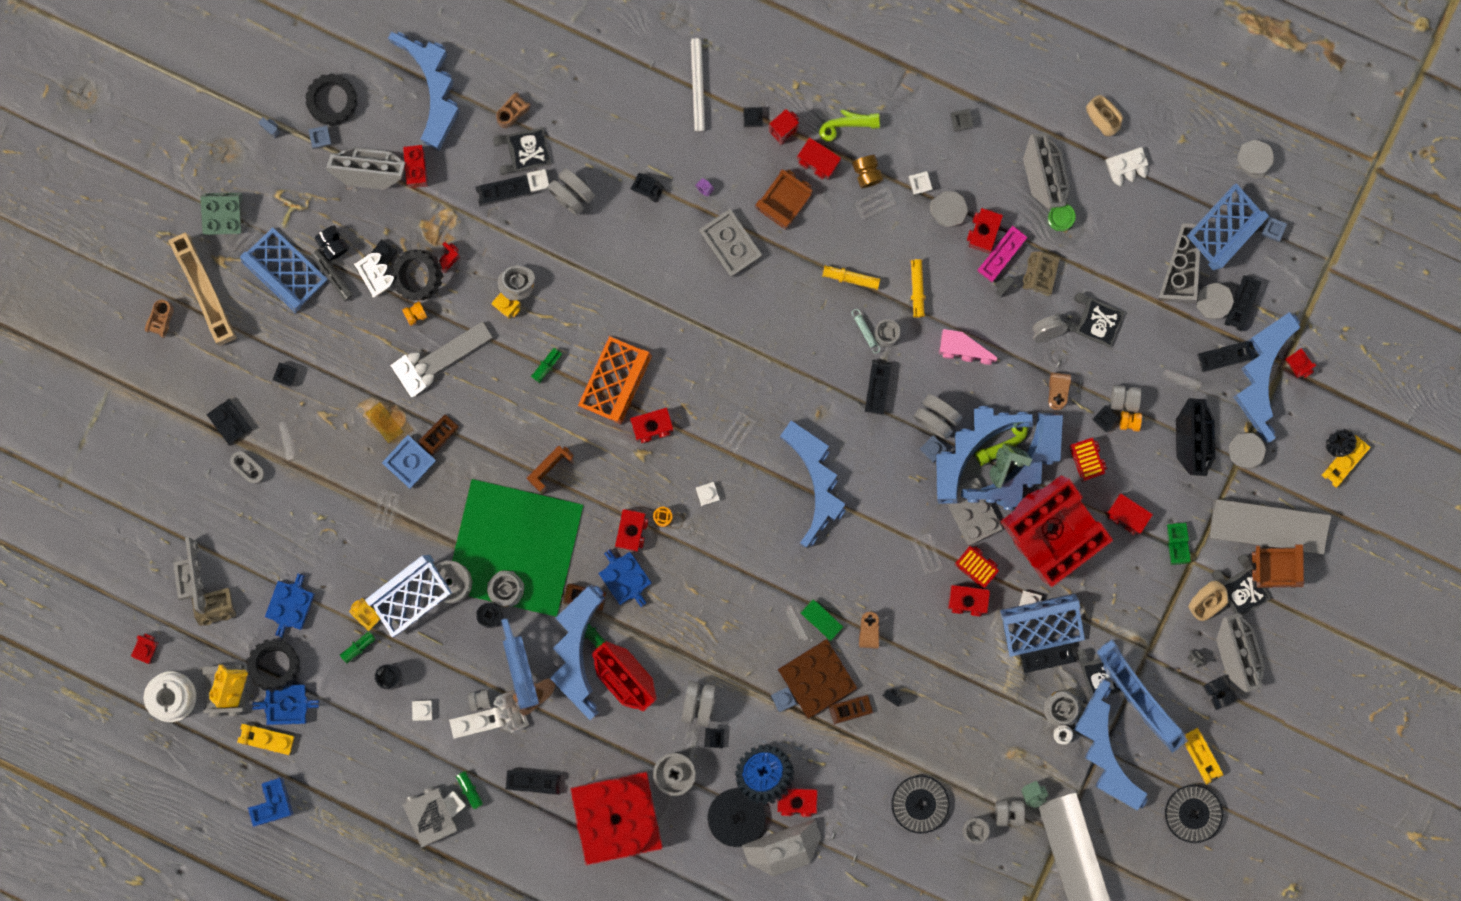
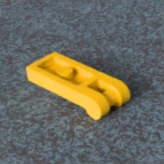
(1346, 463)
(266, 739)
(1202, 756)

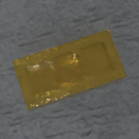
(384, 422)

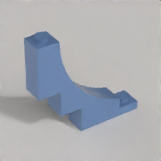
(1255, 398)
(572, 676)
(1094, 725)

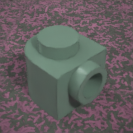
(1034, 794)

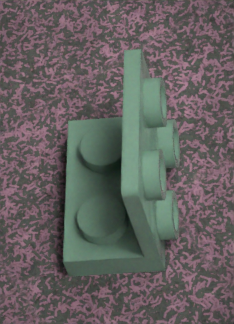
(221, 213)
(1004, 457)

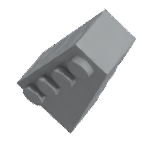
(1183, 270)

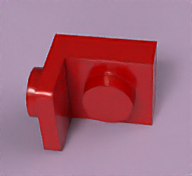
(448, 260)
(1300, 364)
(144, 648)

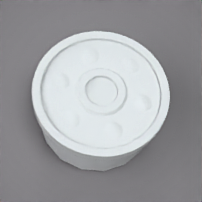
(170, 696)

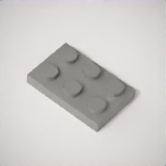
(730, 243)
(974, 519)

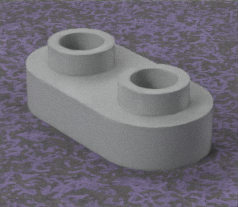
(247, 467)

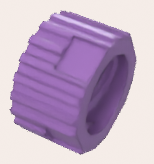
(704, 187)

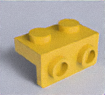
(227, 687)

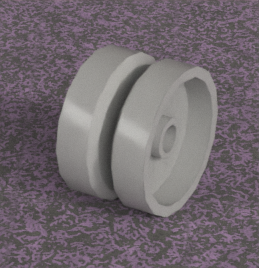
(569, 194)
(937, 416)
(461, 581)
(699, 704)
(666, 782)

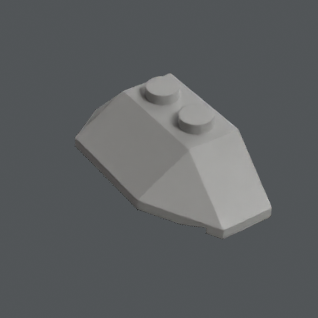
(366, 168)
(1046, 171)
(1240, 653)
(784, 849)

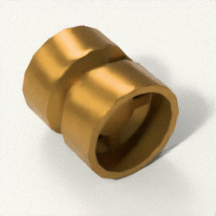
(867, 171)

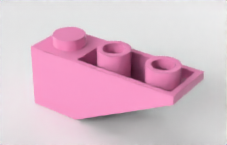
(960, 345)

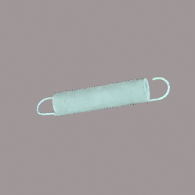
(865, 331)

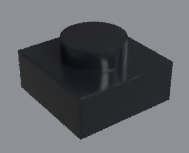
(753, 117)
(386, 252)
(285, 374)
(1105, 418)
(892, 696)
(714, 738)

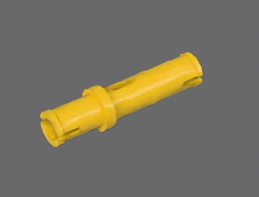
(850, 277)
(917, 288)

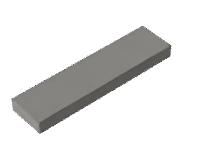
(456, 349)

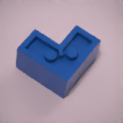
(276, 805)

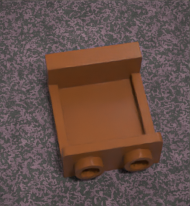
(784, 198)
(558, 453)
(1278, 567)

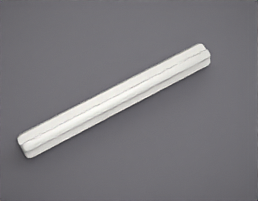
(697, 75)

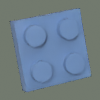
(409, 461)

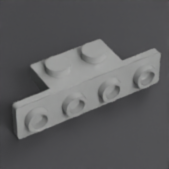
(188, 578)

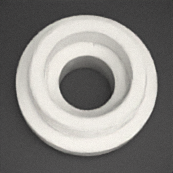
(1063, 740)

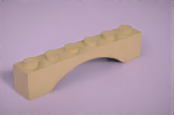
(203, 289)

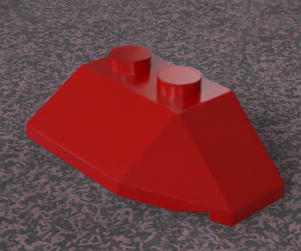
(624, 676)

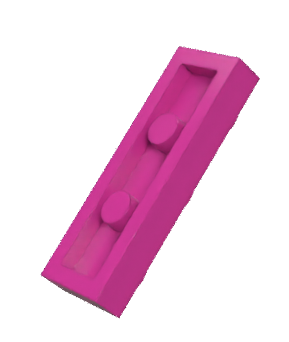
(1002, 254)

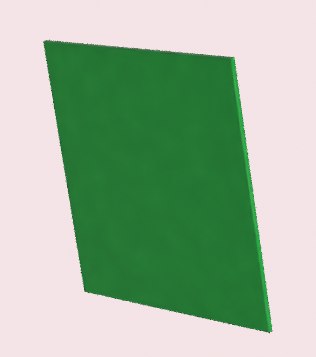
(520, 535)

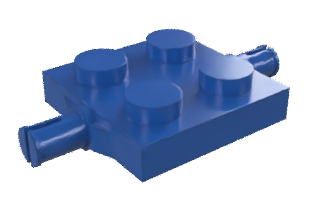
(625, 578)
(289, 605)
(286, 705)

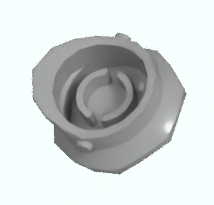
(1255, 158)
(949, 208)
(516, 282)
(1214, 301)
(1049, 328)
(1247, 451)
(505, 589)
(1062, 708)

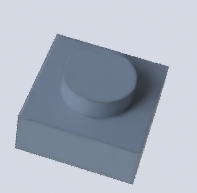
(270, 126)
(320, 137)
(1274, 229)
(931, 448)
(783, 699)

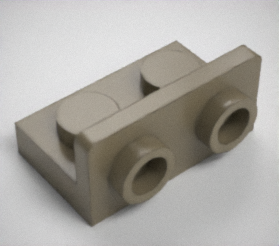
(1041, 272)
(218, 607)

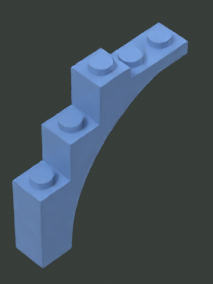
(442, 112)
(967, 442)
(1043, 450)
(811, 452)
(1140, 698)

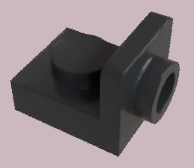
(647, 187)

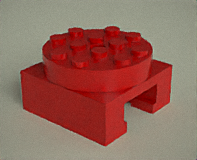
(1071, 540)
(629, 798)

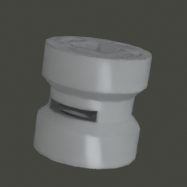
(479, 700)

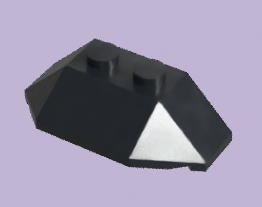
(1195, 437)

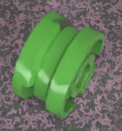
(1061, 218)

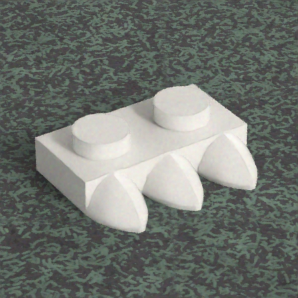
(1127, 164)
(374, 274)
(412, 374)
(510, 712)

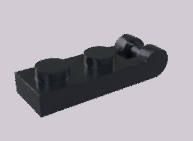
(503, 190)
(1243, 302)
(1224, 356)
(877, 388)
(1047, 658)
(532, 782)

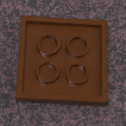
(817, 678)

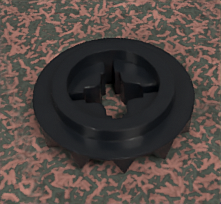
(1349, 443)

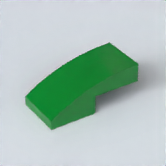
(1178, 543)
(821, 619)

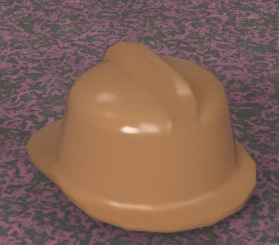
(543, 689)

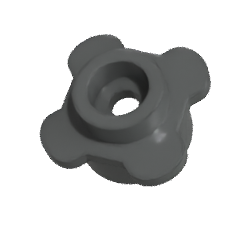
(1196, 658)

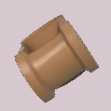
(515, 108)
(159, 319)
(1059, 387)
(869, 634)

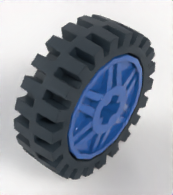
(774, 768)

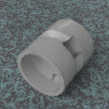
(887, 333)
(1125, 398)
(1003, 816)
(975, 830)

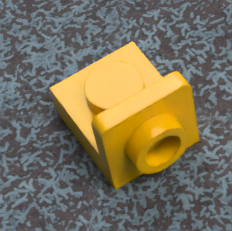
(506, 306)
(364, 614)

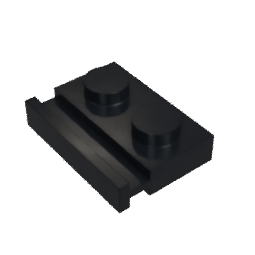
(229, 422)

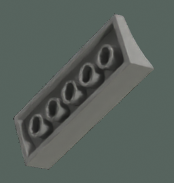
(1268, 526)
(1073, 849)

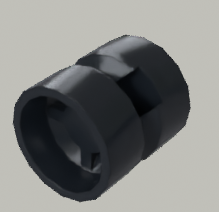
(331, 242)
(489, 615)
(388, 676)
(1215, 687)

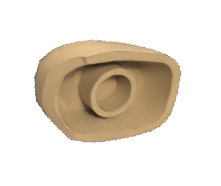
(1104, 115)
(1209, 601)

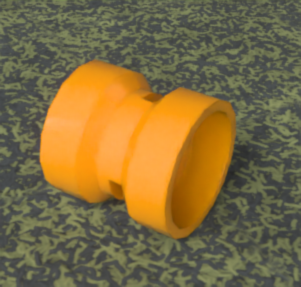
(414, 313)
(1130, 421)
(664, 519)

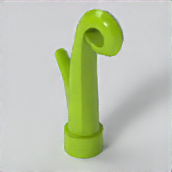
(851, 120)
(986, 455)

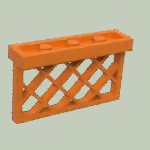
(627, 390)

